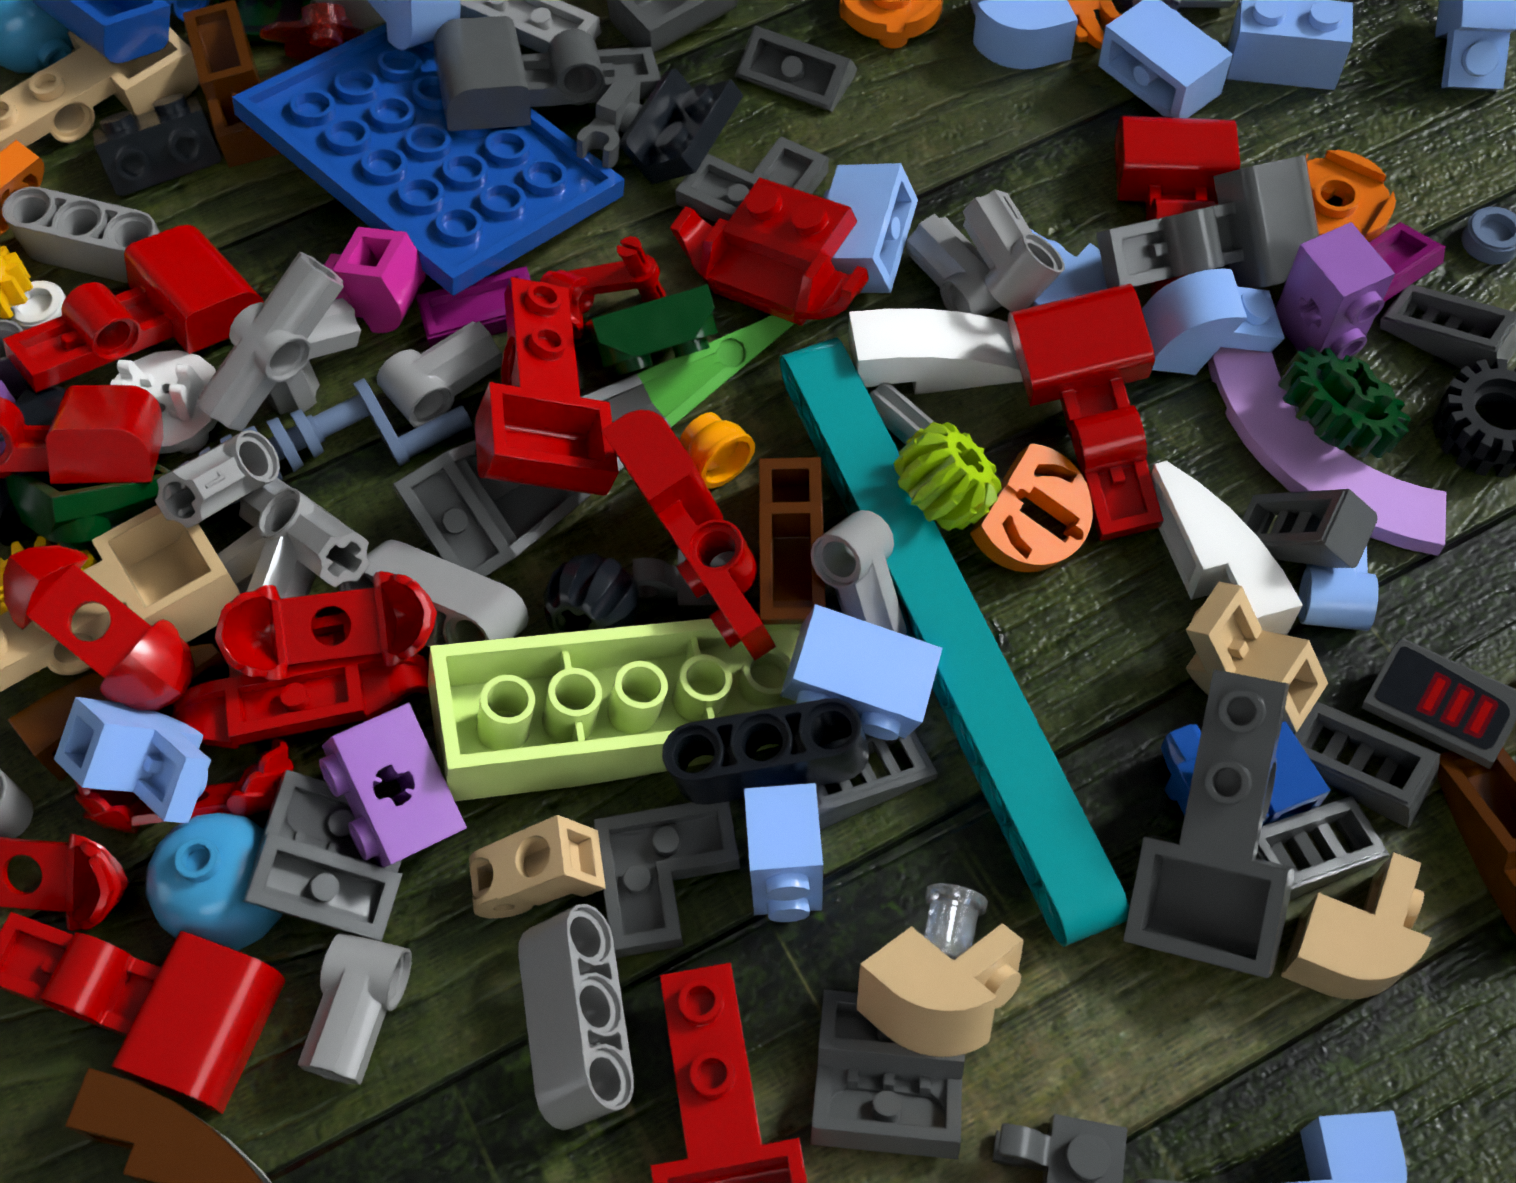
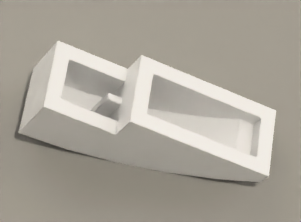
(931, 349)
(1216, 546)

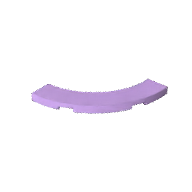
(1301, 462)

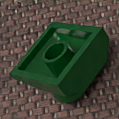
(667, 322)
(78, 511)

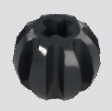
(590, 595)

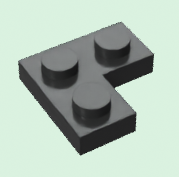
(721, 187)
(643, 858)

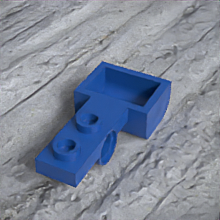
(120, 27)

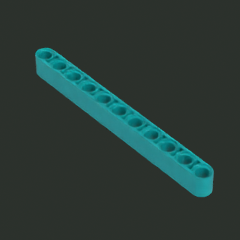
(972, 680)

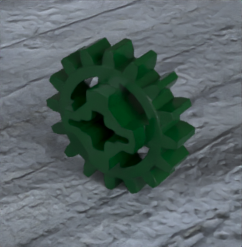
(1344, 402)

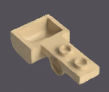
(64, 93)
(148, 566)

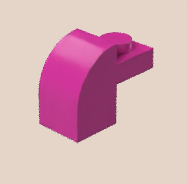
(379, 276)

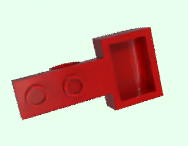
(1173, 164)
(176, 291)
(1084, 356)
(535, 422)
(94, 437)
(694, 523)
(182, 1022)
(717, 1088)

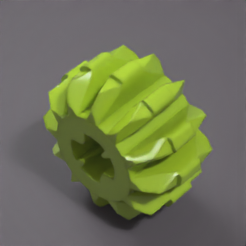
(947, 476)

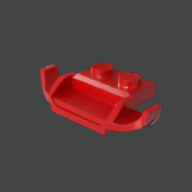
(775, 253)
(307, 699)

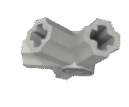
(277, 341)
(292, 544)

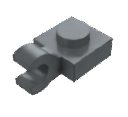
(613, 117)
(662, 581)
(1069, 1153)

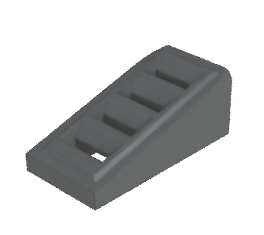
(1486, 335)
(1313, 526)
(1394, 751)
(874, 791)
(1314, 872)

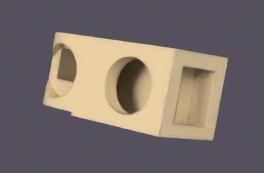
(536, 868)

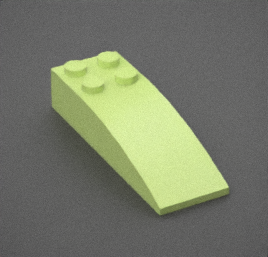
(589, 702)

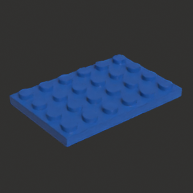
(379, 142)

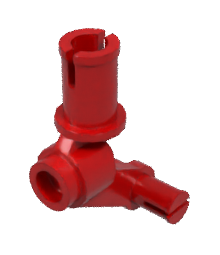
(634, 272)

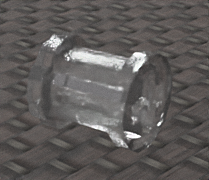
(953, 917)

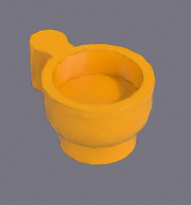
(717, 448)

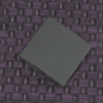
(313, 867)
(879, 1092)

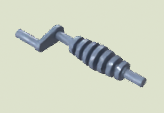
(311, 430)

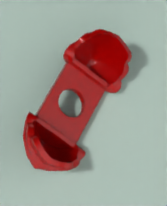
(268, 633)
(140, 662)
(246, 797)
(75, 879)

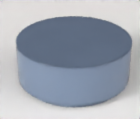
(1491, 235)

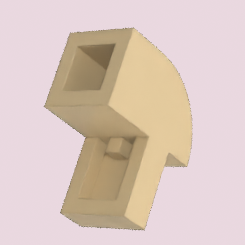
(1232, 641)
(1358, 950)
(935, 1001)

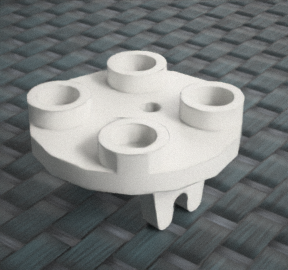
(185, 377)

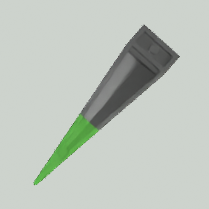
(494, 521)

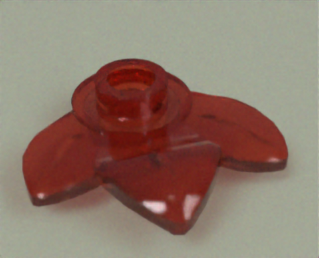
(318, 31)

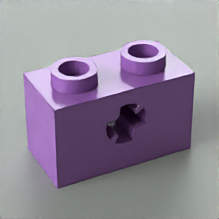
(1333, 292)
(398, 751)

